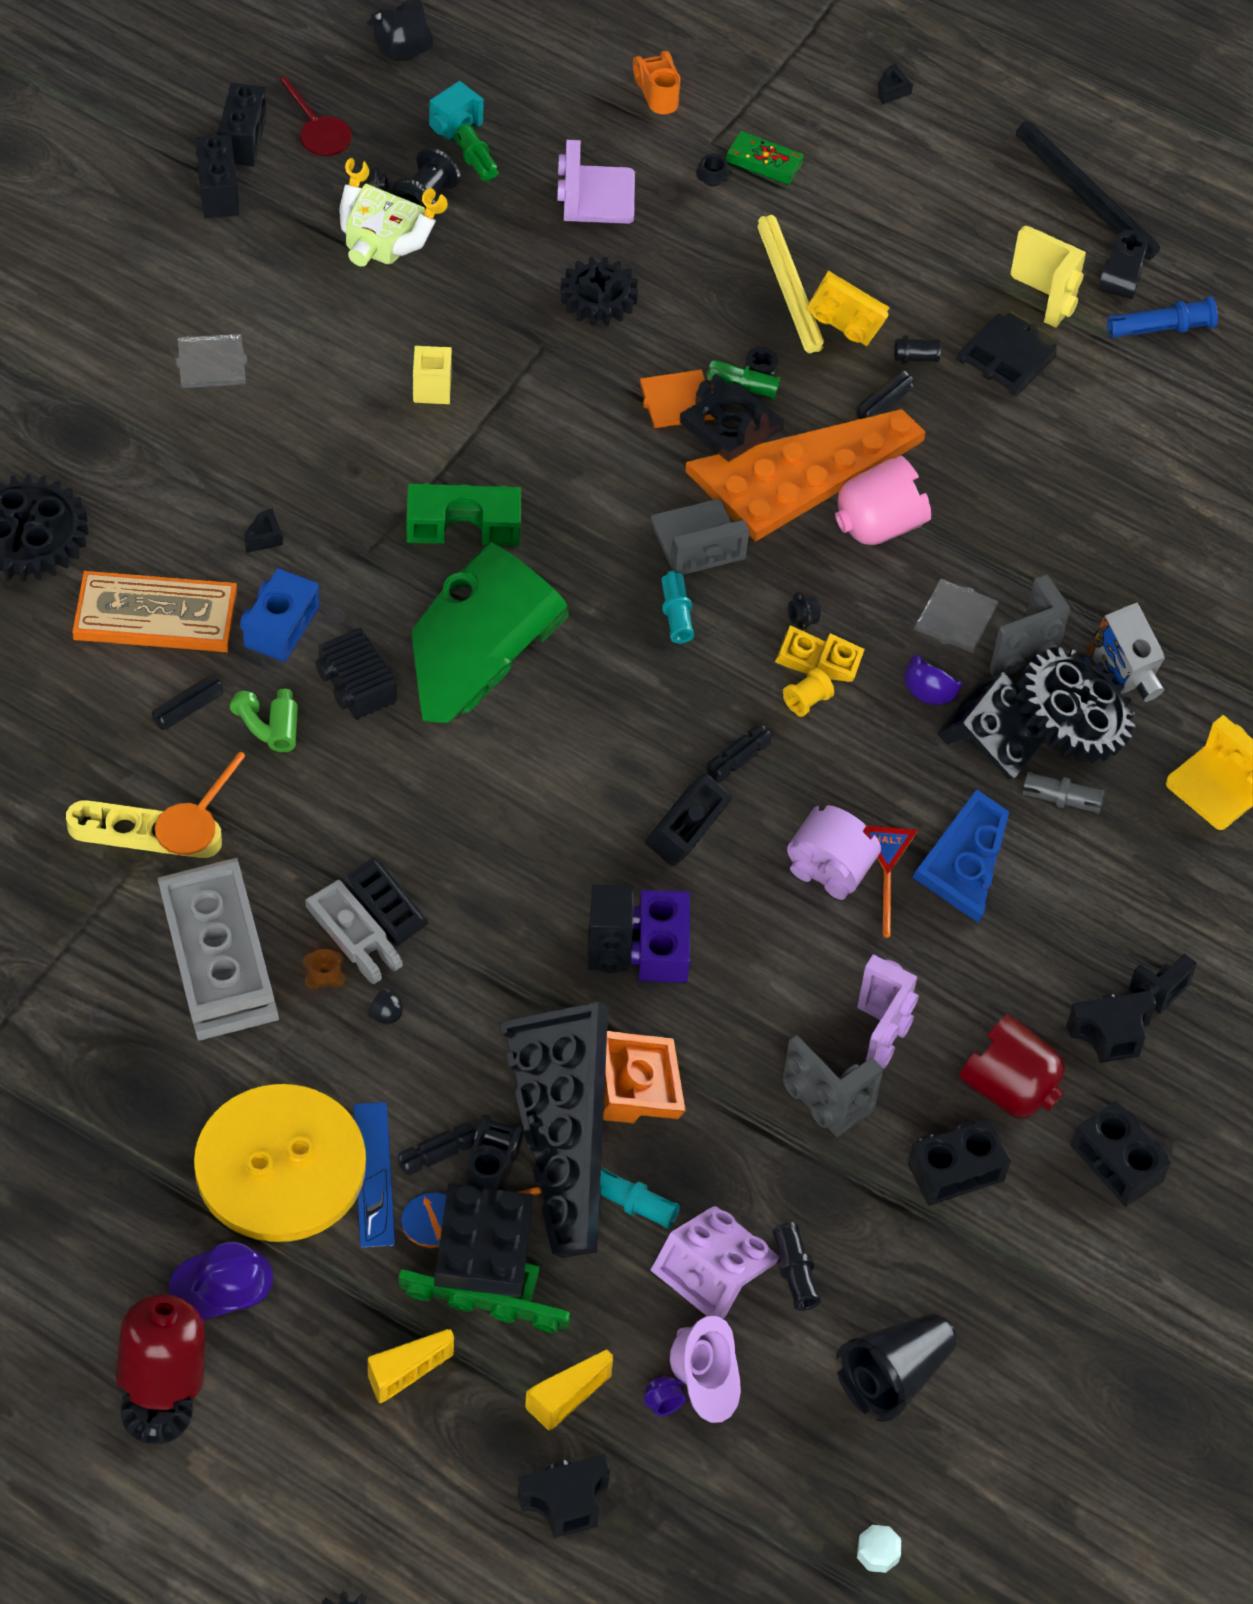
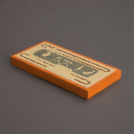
(155, 611)

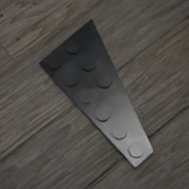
(561, 1103)

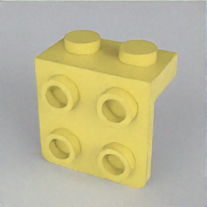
(1051, 268)

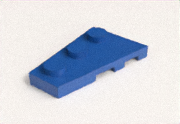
(965, 856)

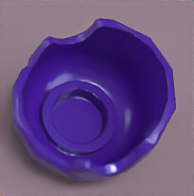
(930, 683)

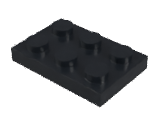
(484, 1240)

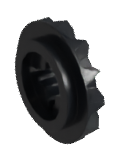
(162, 1428)

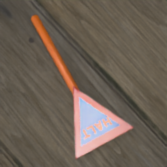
(893, 845)

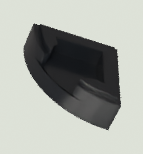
(893, 85)
(263, 532)

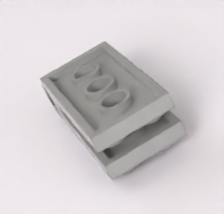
(217, 949)

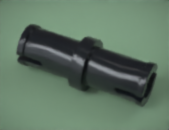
(796, 1266)

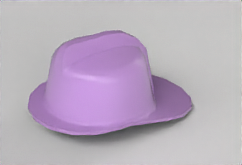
(708, 1365)

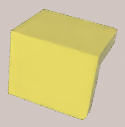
(432, 374)

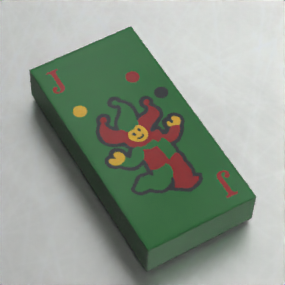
(765, 157)

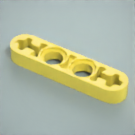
(139, 838)

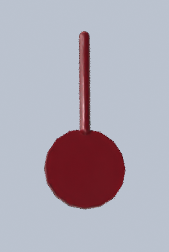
(321, 134)

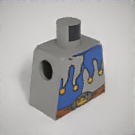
(1129, 651)

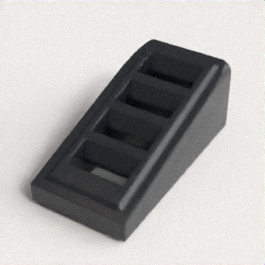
(372, 879)

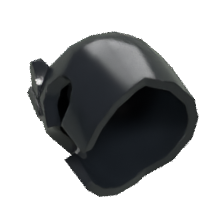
(402, 32)

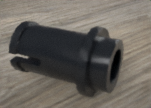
(916, 350)

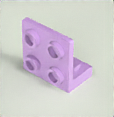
(712, 1260)

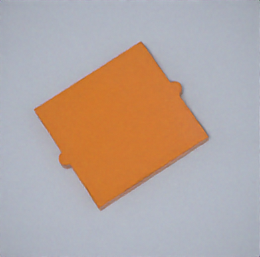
(670, 395)

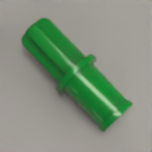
(476, 152)
(748, 379)

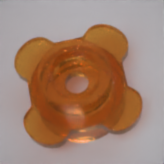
(320, 960)

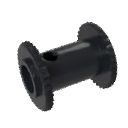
(445, 176)

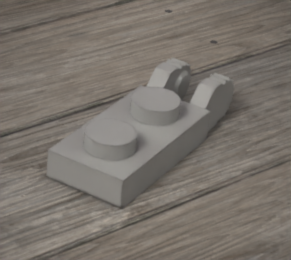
(352, 929)

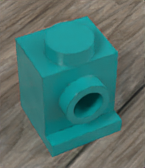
(454, 108)

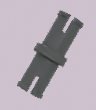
(1063, 792)

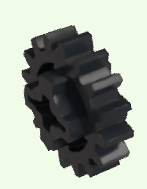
(599, 291)

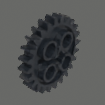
(50, 537)
(1075, 705)

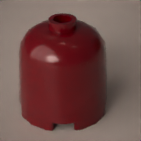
(1016, 1070)
(161, 1352)

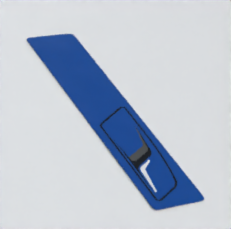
(375, 1197)

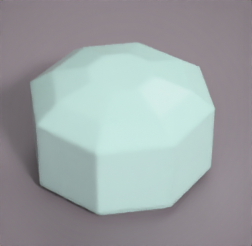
(879, 1548)

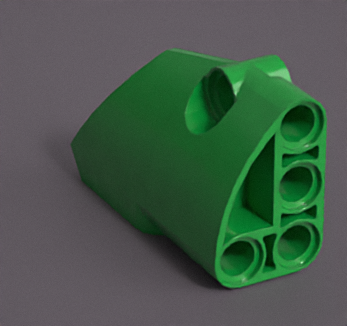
(471, 643)

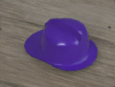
(223, 1279)

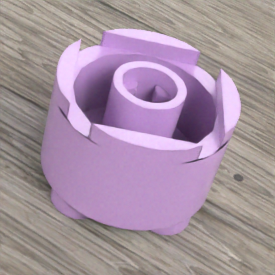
(832, 850)

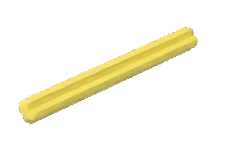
(790, 284)

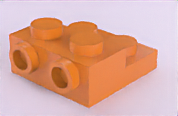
(641, 1078)

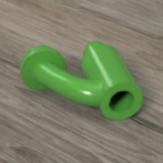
(282, 725)

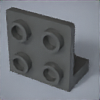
(700, 537)
(1033, 635)
(832, 1101)

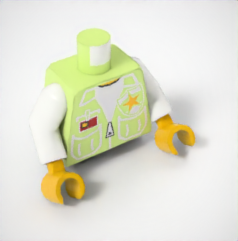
(382, 223)

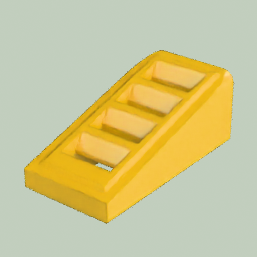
(401, 1366)
(562, 1393)

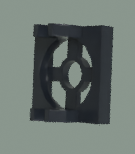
(726, 441)

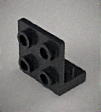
(994, 722)

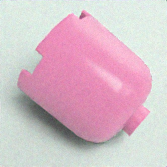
(882, 503)

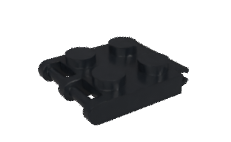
(1010, 352)

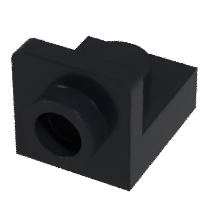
(1167, 983)

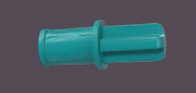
(677, 607)

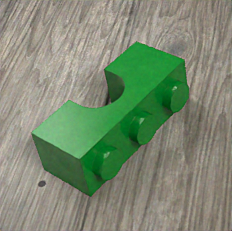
(438, 506)

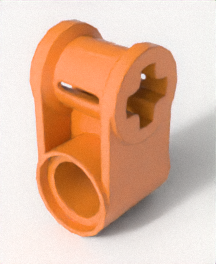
(658, 82)

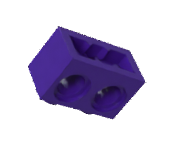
(664, 936)

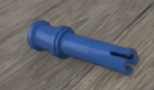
(1178, 317)

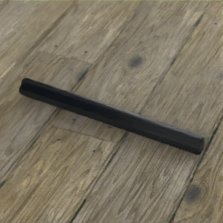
(1082, 184)

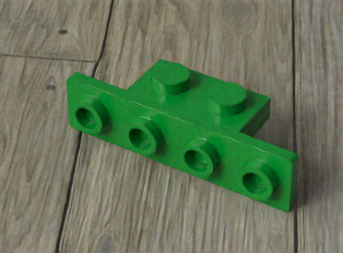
(500, 1306)

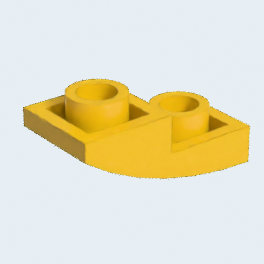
(833, 656)

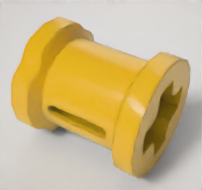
(808, 692)

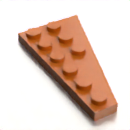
(800, 471)

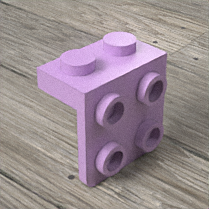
(594, 191)
(890, 997)

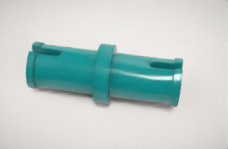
(637, 1199)

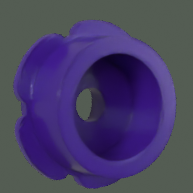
(664, 1395)

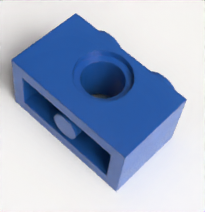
(280, 614)

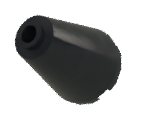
(894, 1364)

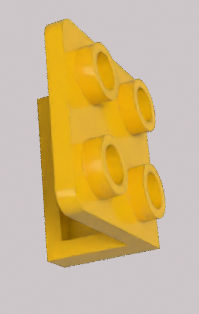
(847, 309)
(1219, 776)

